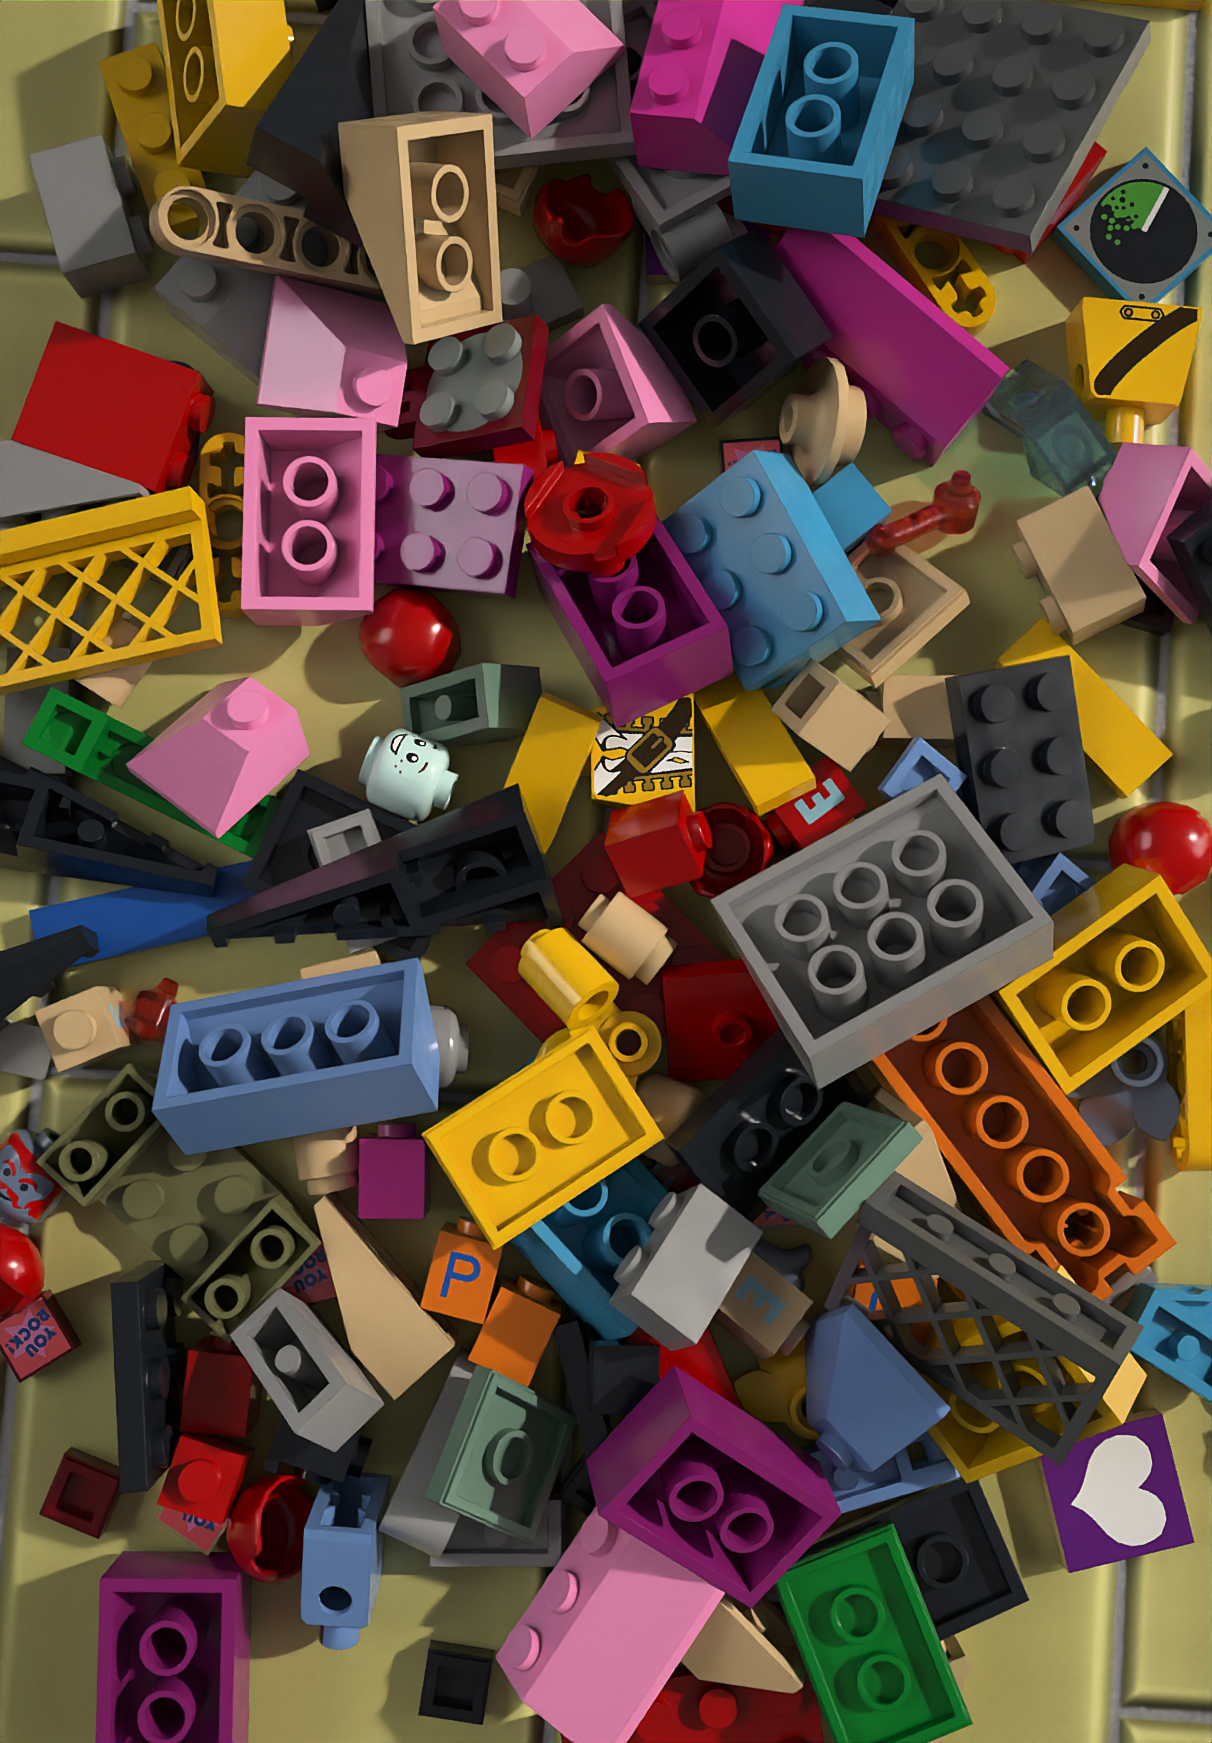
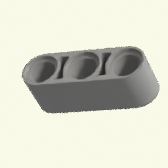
(408, 1513)

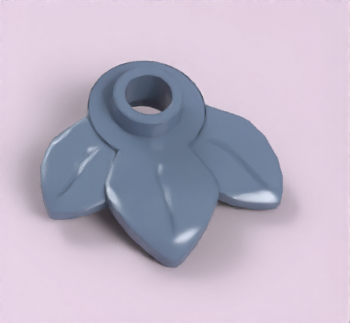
(1119, 1101)

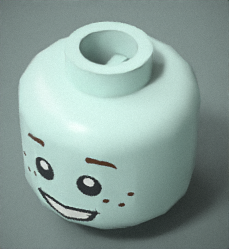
(407, 775)

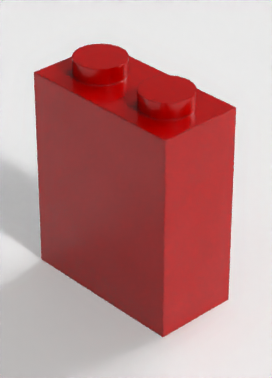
(115, 409)

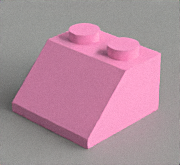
(527, 53)

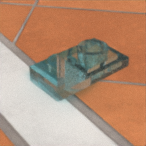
(1056, 430)

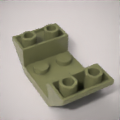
(204, 1213)

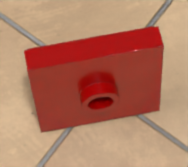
(712, 1019)

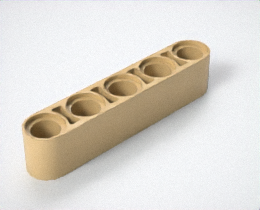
(282, 246)

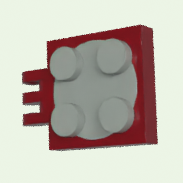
(475, 390)

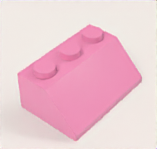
(308, 520)
(605, 1634)

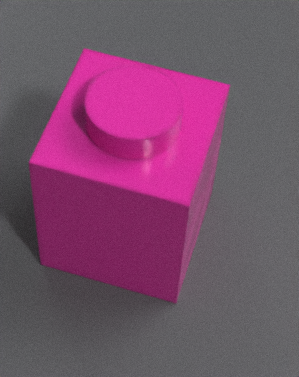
(394, 1173)

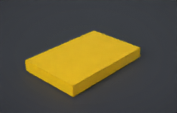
(542, 1137)

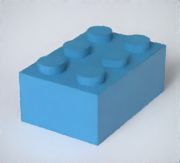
(822, 119)
(771, 569)

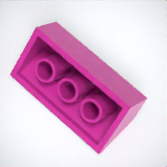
(699, 80)
(904, 353)

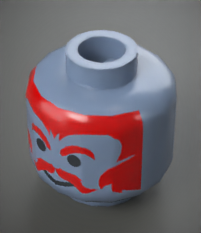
(25, 1187)

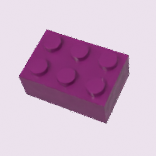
(642, 631)
(711, 1487)
(173, 1649)

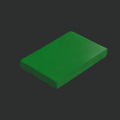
(870, 1642)

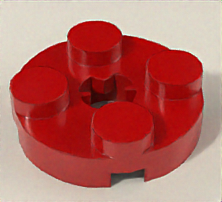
(596, 542)

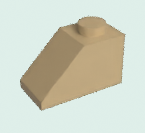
(747, 1648)

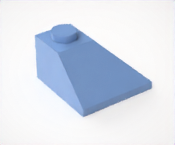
(863, 1392)

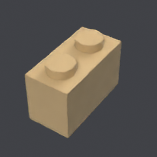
(1078, 567)

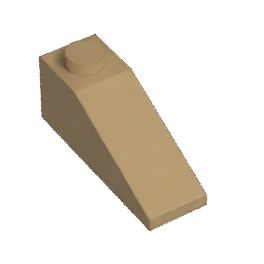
(379, 1303)

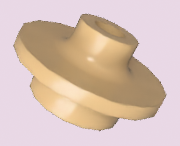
(823, 421)

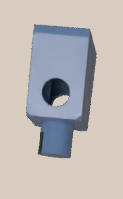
(343, 1557)

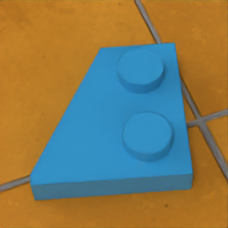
(1175, 1332)

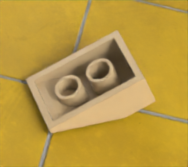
(427, 217)

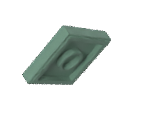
(839, 1167)
(502, 1455)

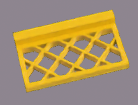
(92, 542)

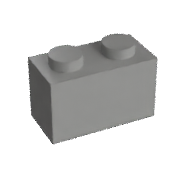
(91, 215)
(684, 1266)
(306, 1370)

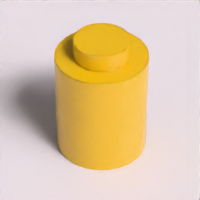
(567, 977)

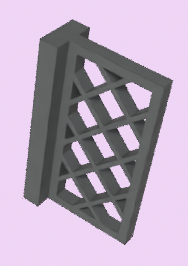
(995, 1281)

